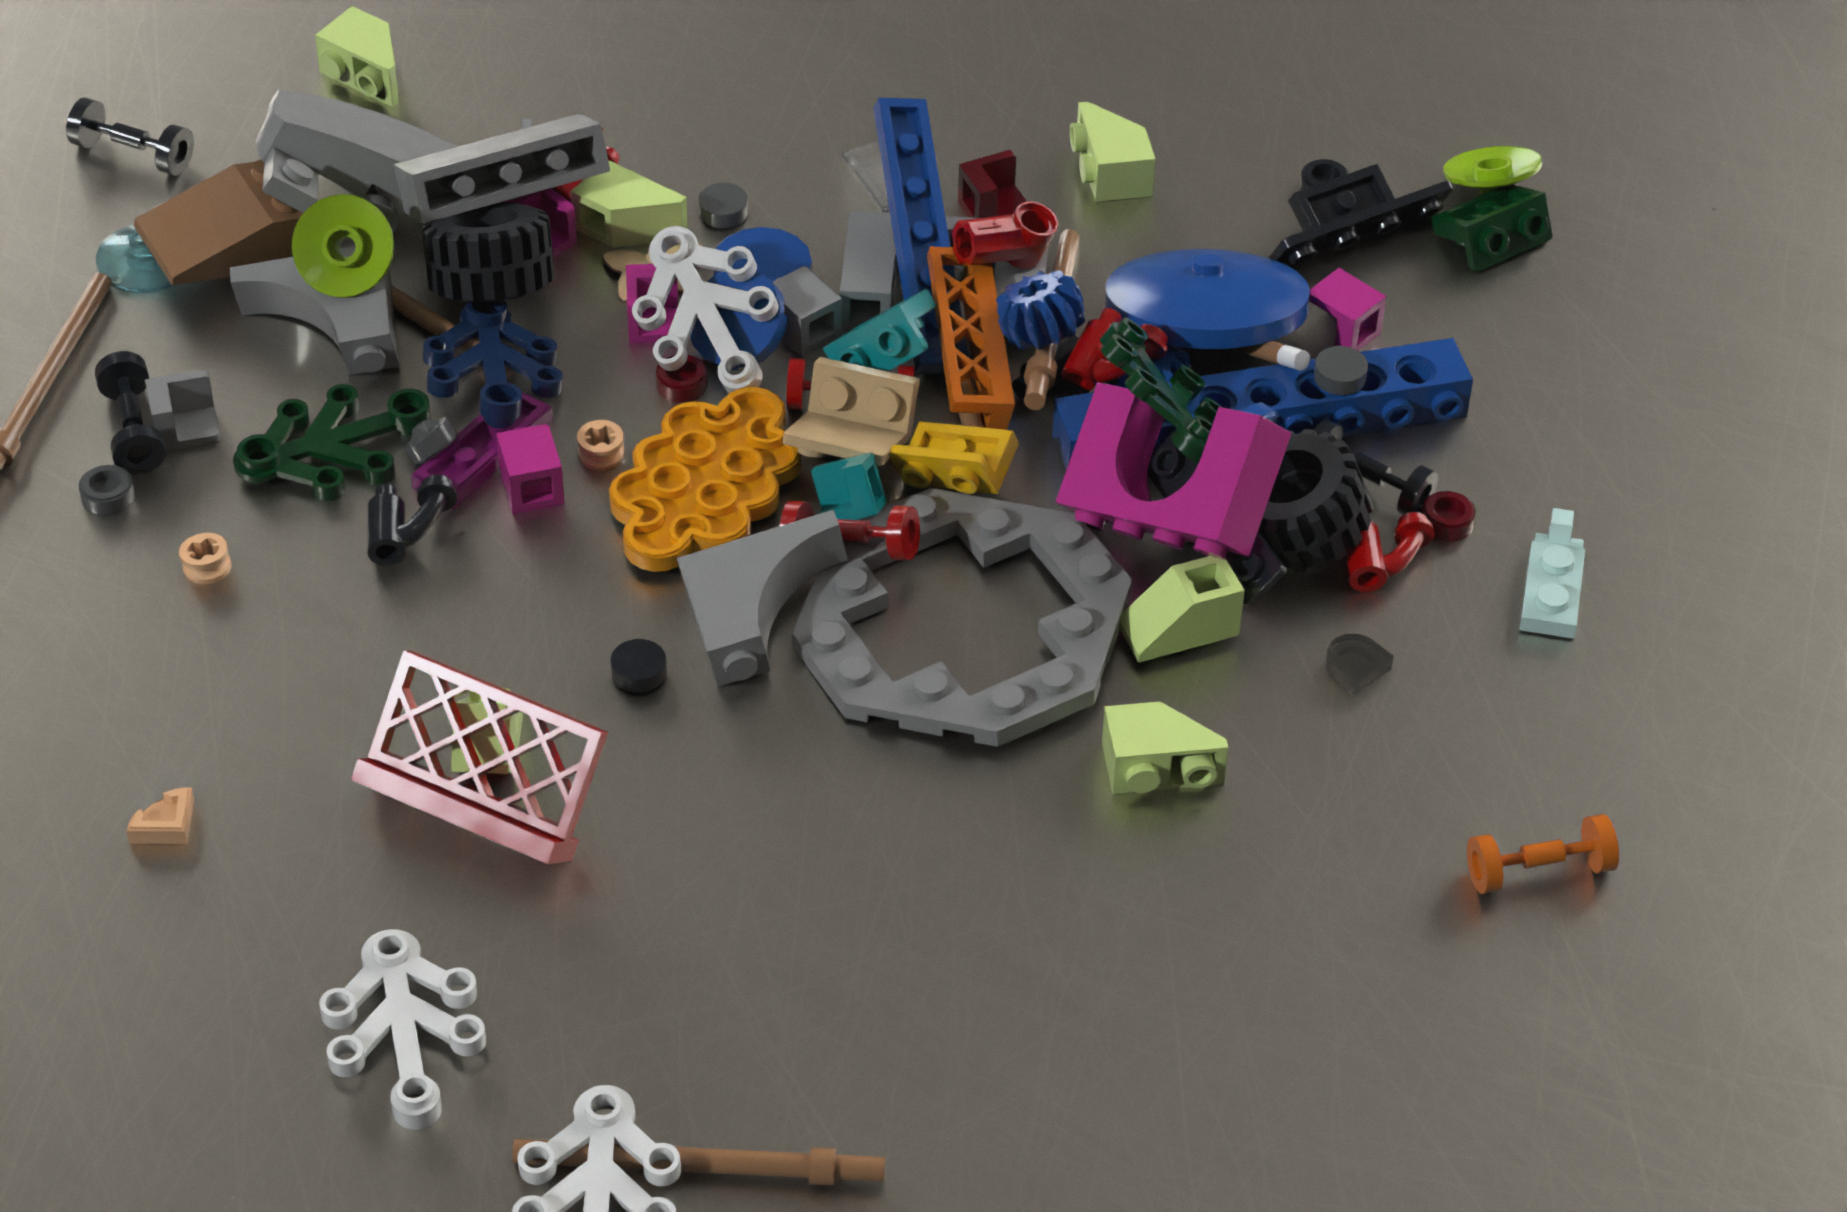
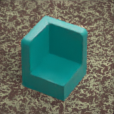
(850, 487)

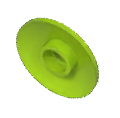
(1492, 167)
(318, 243)

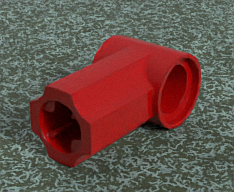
(1009, 238)

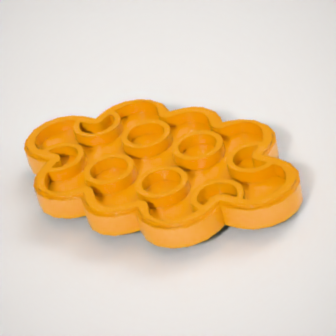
(703, 477)

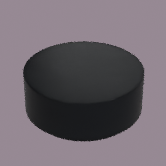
(1320, 171)
(638, 665)

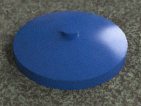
(1210, 297)

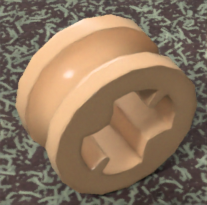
(600, 445)
(212, 557)

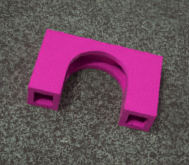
(1216, 506)

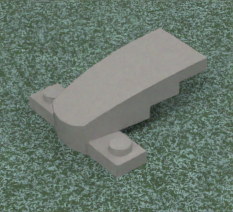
(337, 140)

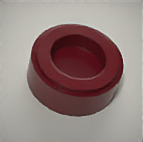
(683, 384)
(1450, 514)

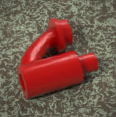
(1089, 365)
(1370, 568)

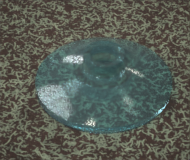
(130, 263)

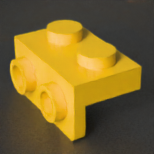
(955, 457)

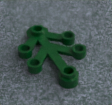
(1126, 349)
(268, 456)

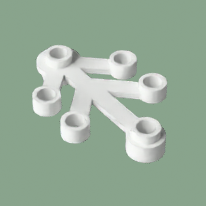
(700, 301)
(402, 1014)
(599, 1175)

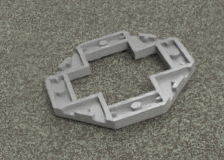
(932, 697)

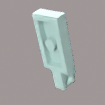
(1554, 579)

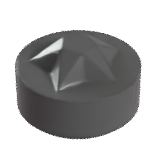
(430, 439)

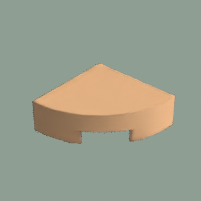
(164, 820)

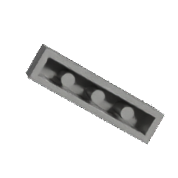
(501, 168)

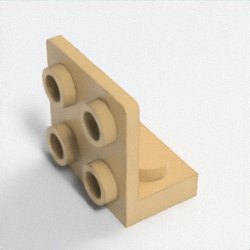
(854, 412)

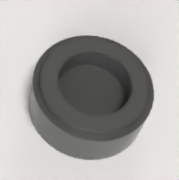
(723, 205)
(1340, 370)
(106, 490)

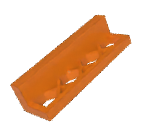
(987, 343)

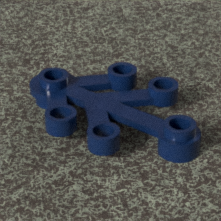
(499, 400)

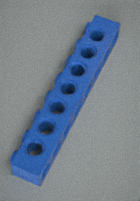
(1401, 389)

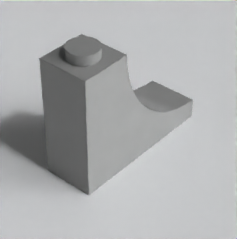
(358, 324)
(747, 581)

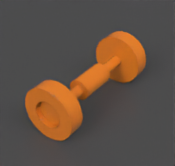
(1597, 843)

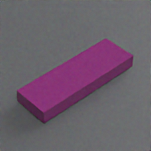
(474, 452)

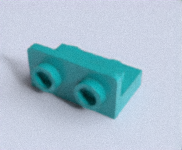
(886, 338)

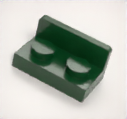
(1497, 224)

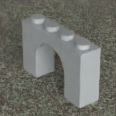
(872, 268)

